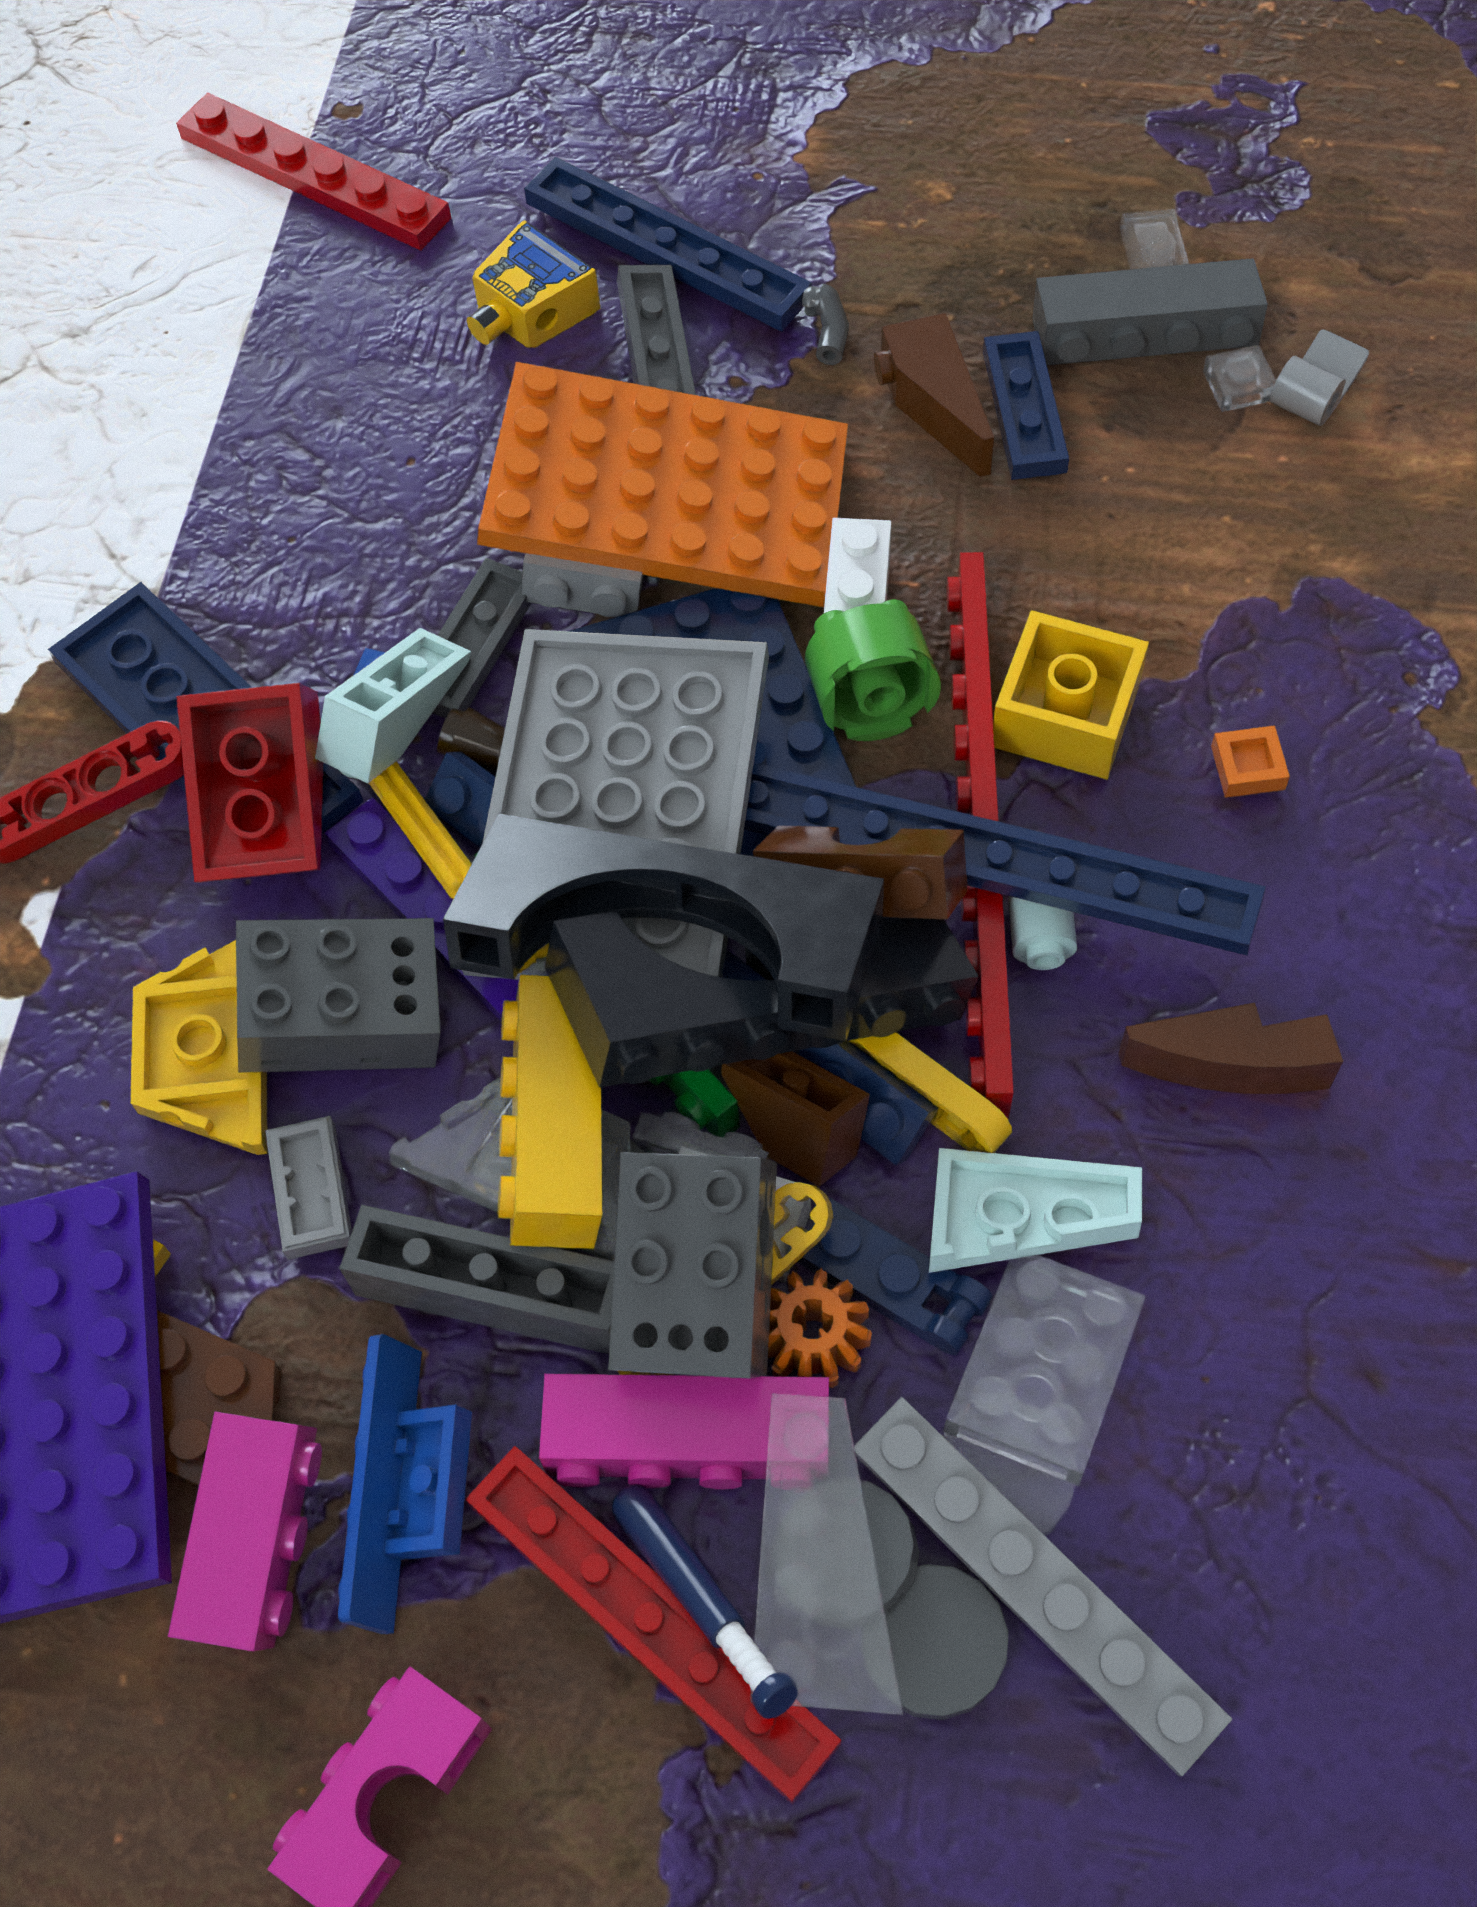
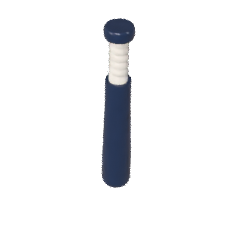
(698, 1593)

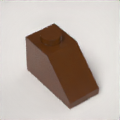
(799, 1113)

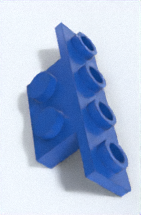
(403, 1484)

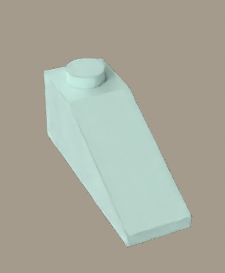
(386, 704)

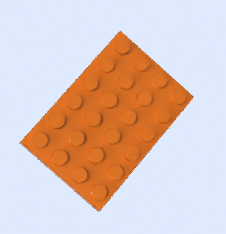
(665, 484)

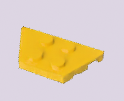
(189, 1053)

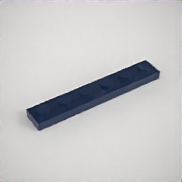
(665, 239)

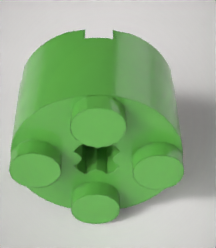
(871, 670)

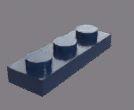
(1025, 405)

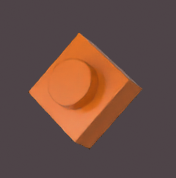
(1250, 761)

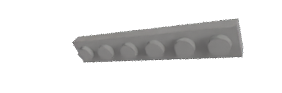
(1042, 1587)

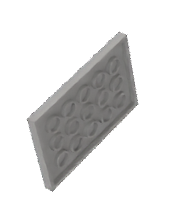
(639, 745)

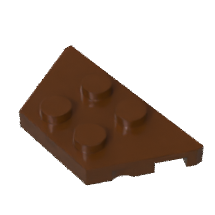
(206, 1377)

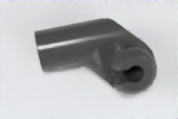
(826, 303)

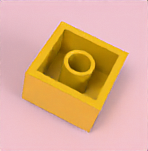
(1068, 694)

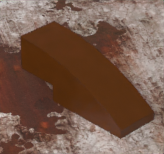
(1235, 1052)

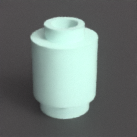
(1041, 934)

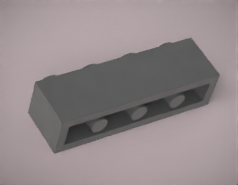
(1149, 311)
(480, 1278)

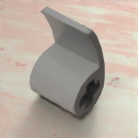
(1319, 380)

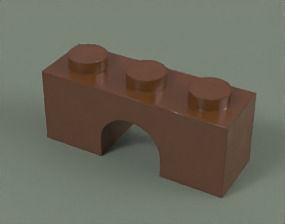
(919, 866)

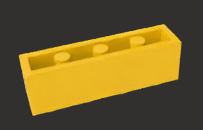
(552, 1126)

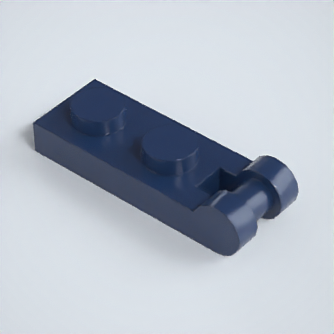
(897, 1279)

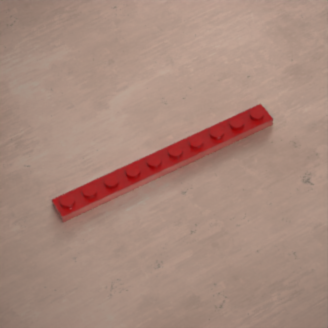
(977, 795)

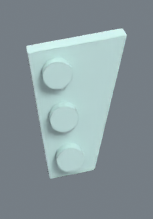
(1027, 1206)

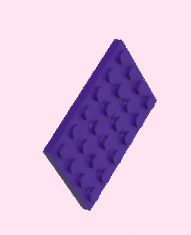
(80, 1400)

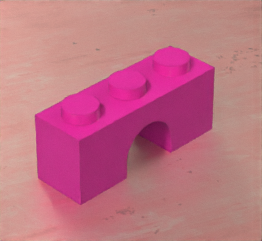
(331, 1847)

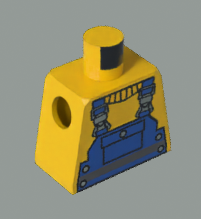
(531, 289)

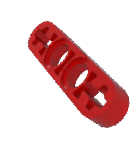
(78, 782)

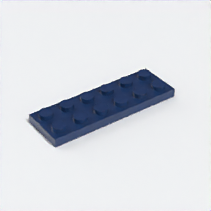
(142, 657)

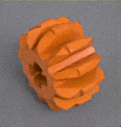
(837, 1338)

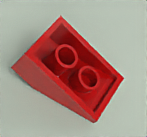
(252, 781)

